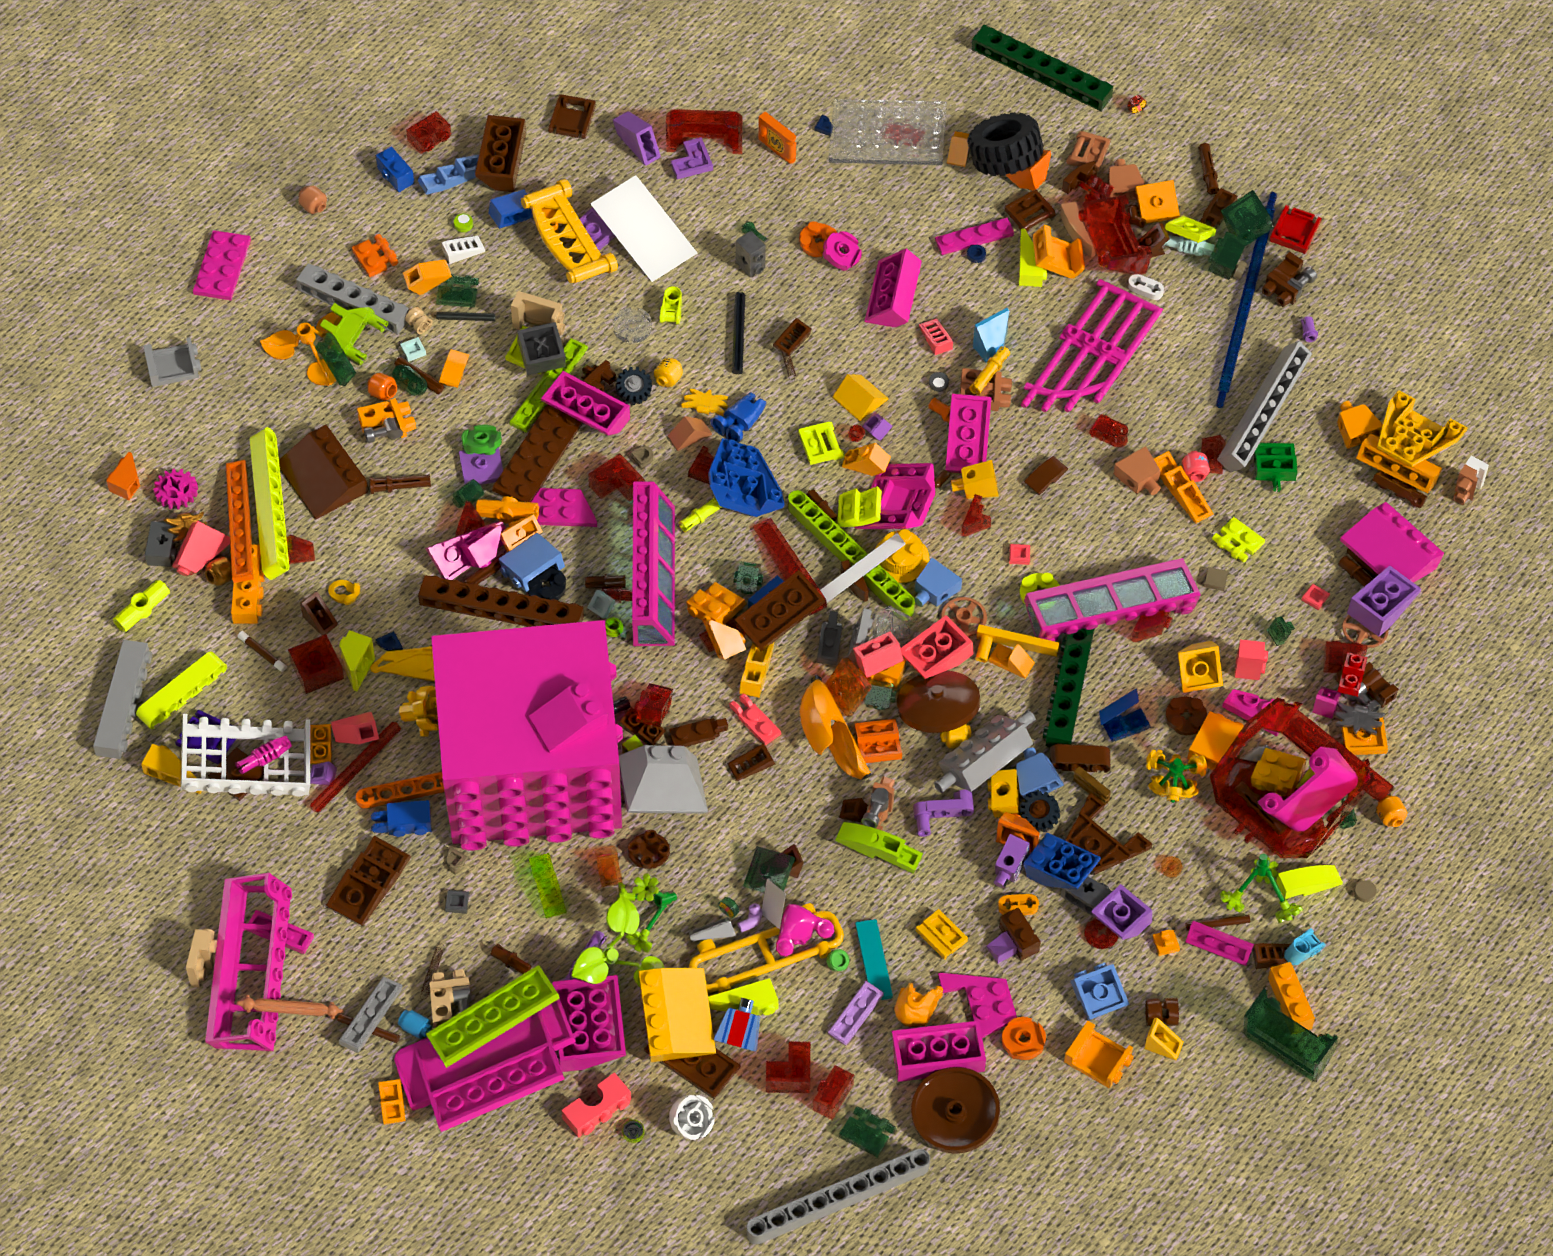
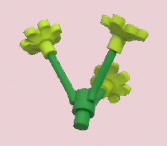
(1264, 871)
(645, 891)

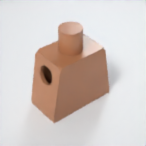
(1124, 179)
(1139, 472)

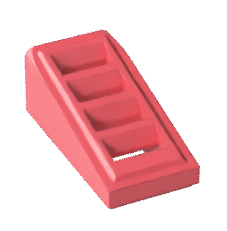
(940, 347)

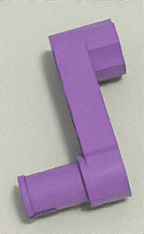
(959, 806)

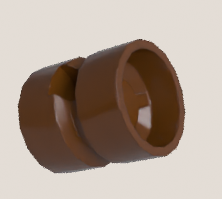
(1154, 1007)

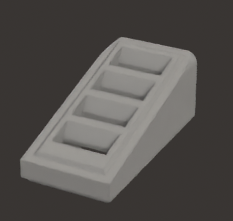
(718, 929)

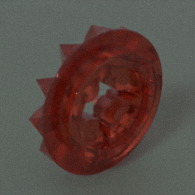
(1103, 941)

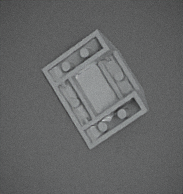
(662, 780)

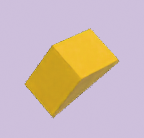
(1163, 1040)

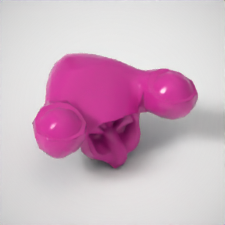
(798, 927)

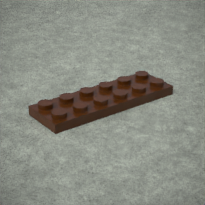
(537, 455)

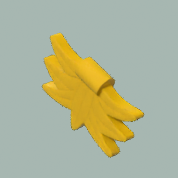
(705, 402)

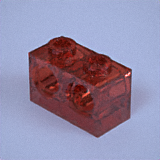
(428, 132)

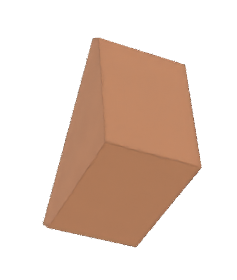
(688, 432)

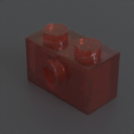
(833, 1092)

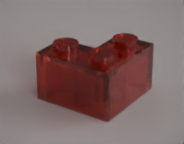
(614, 475)
(790, 1075)

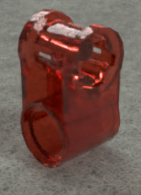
(1109, 430)

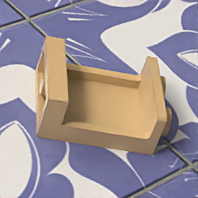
(536, 311)

